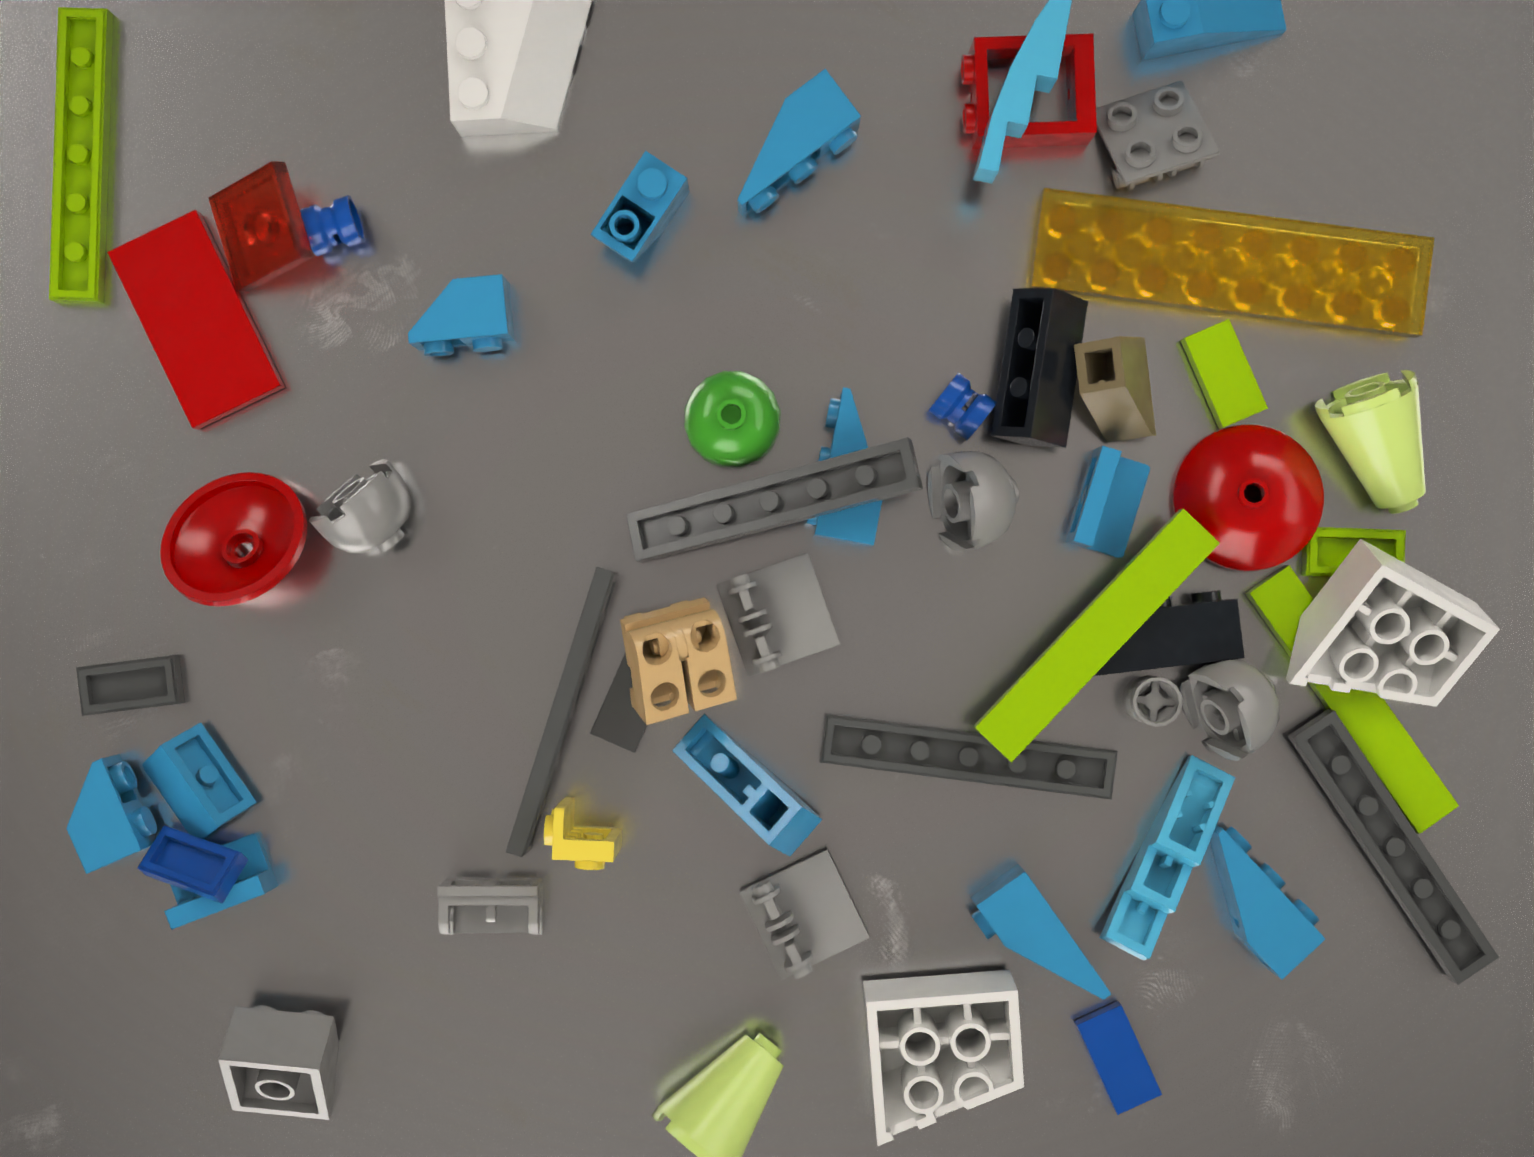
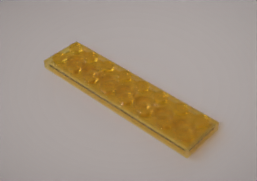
(1232, 262)

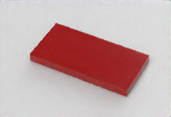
(196, 319)

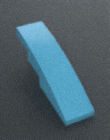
(1032, 70)
(1167, 857)

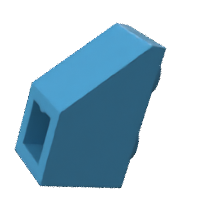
(642, 208)
(466, 313)
(109, 816)

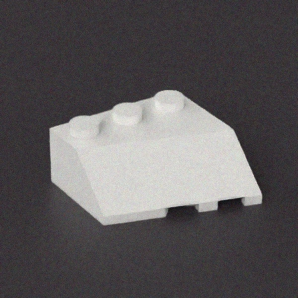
(511, 63)
(1387, 631)
(940, 1046)

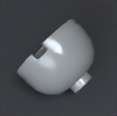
(972, 497)
(366, 511)
(1233, 705)

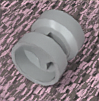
(1162, 701)

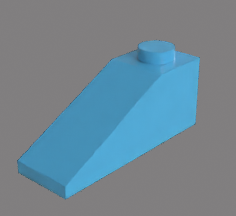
(1192, 25)
(747, 786)
(1029, 927)

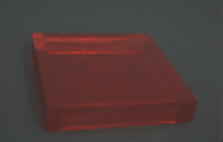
(261, 226)

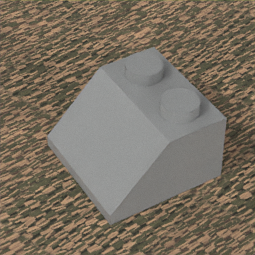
(280, 1062)

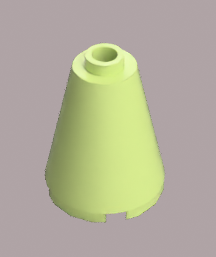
(1380, 437)
(725, 1100)

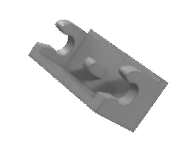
(491, 905)

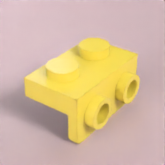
(585, 845)

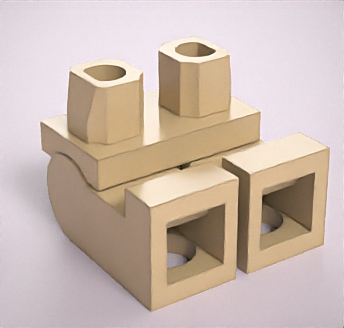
(675, 657)

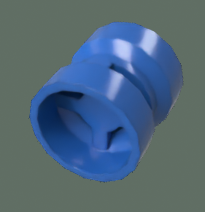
(333, 225)
(952, 400)

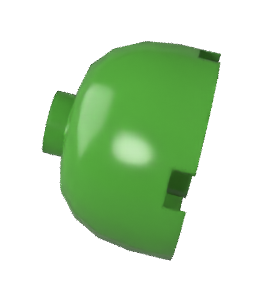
(732, 419)

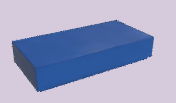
(193, 864)
(1118, 1057)

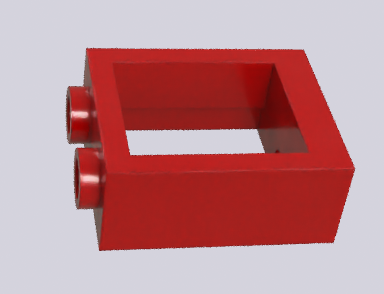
(1080, 87)

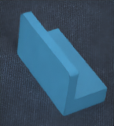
(1108, 503)
(198, 782)
(255, 880)

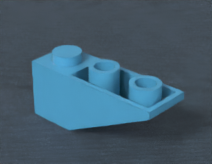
(806, 128)
(858, 523)
(1260, 913)

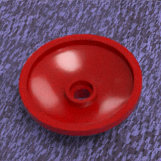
(222, 523)
(1249, 533)

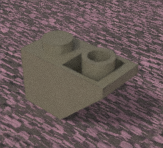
(1116, 386)

